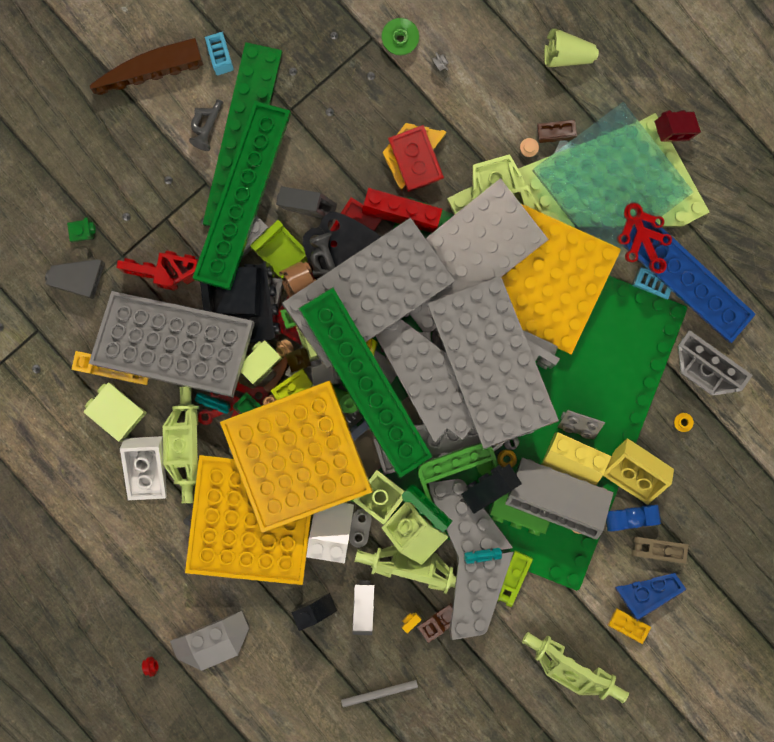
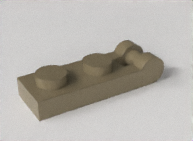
(661, 550)

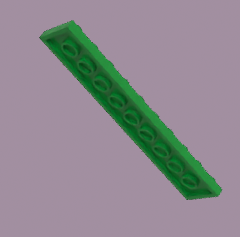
(253, 83)
(242, 195)
(365, 382)

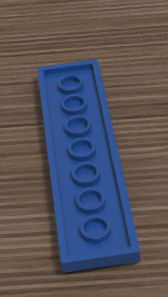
(696, 286)

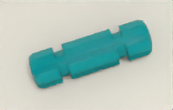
(212, 403)
(482, 555)

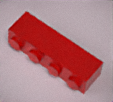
(401, 209)

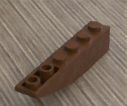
(151, 65)

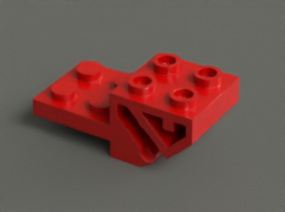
(184, 267)

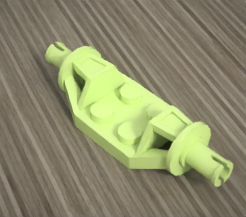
(181, 444)
(408, 568)
(572, 675)

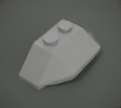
(710, 367)
(212, 642)

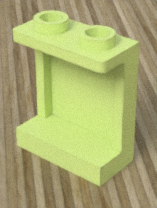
(114, 412)

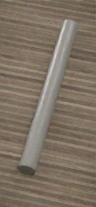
(379, 693)

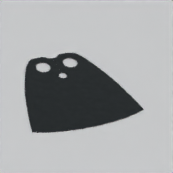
(350, 239)

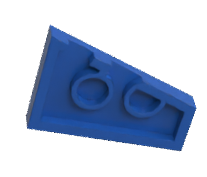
(650, 594)

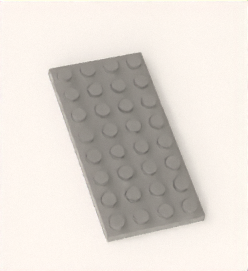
(481, 243)
(378, 283)
(172, 343)
(492, 362)

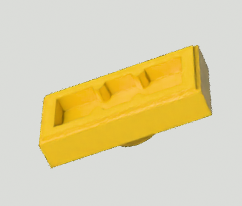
(629, 626)

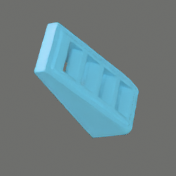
(223, 64)
(637, 283)

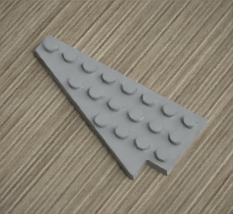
(427, 380)

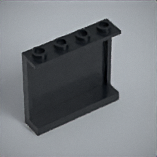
(266, 324)

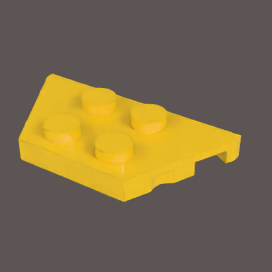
(434, 136)

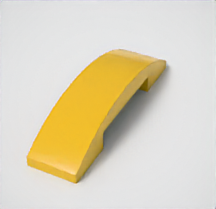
(81, 364)

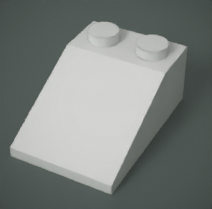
(144, 468)
(330, 533)

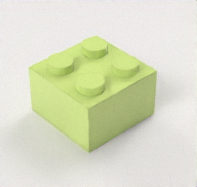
(260, 362)
(383, 499)

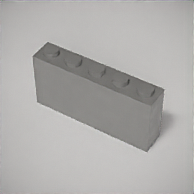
(560, 498)

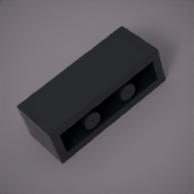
(490, 487)

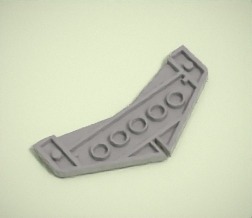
(476, 583)

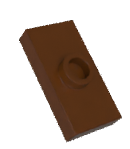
(556, 131)

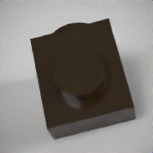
(298, 360)

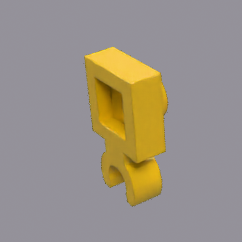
(410, 622)

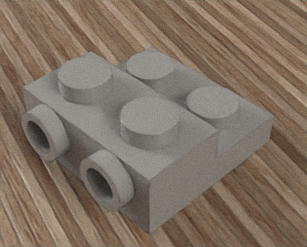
(544, 358)

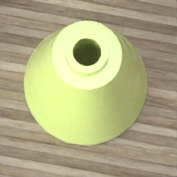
(568, 50)

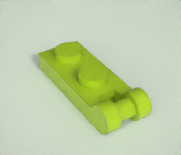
(514, 577)

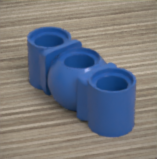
(633, 518)

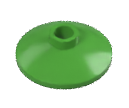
(396, 28)

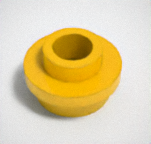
(677, 422)
(511, 454)

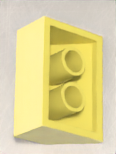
(575, 459)
(638, 472)

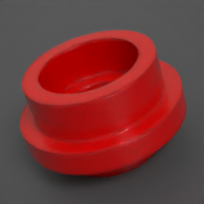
(150, 666)

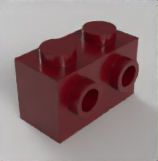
(677, 126)

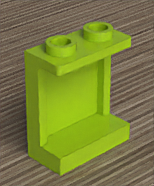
(279, 248)

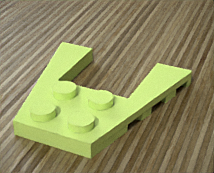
(490, 171)

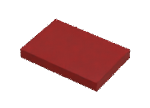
(415, 158)

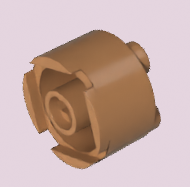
(296, 278)

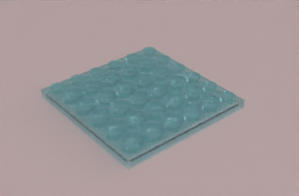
(606, 171)

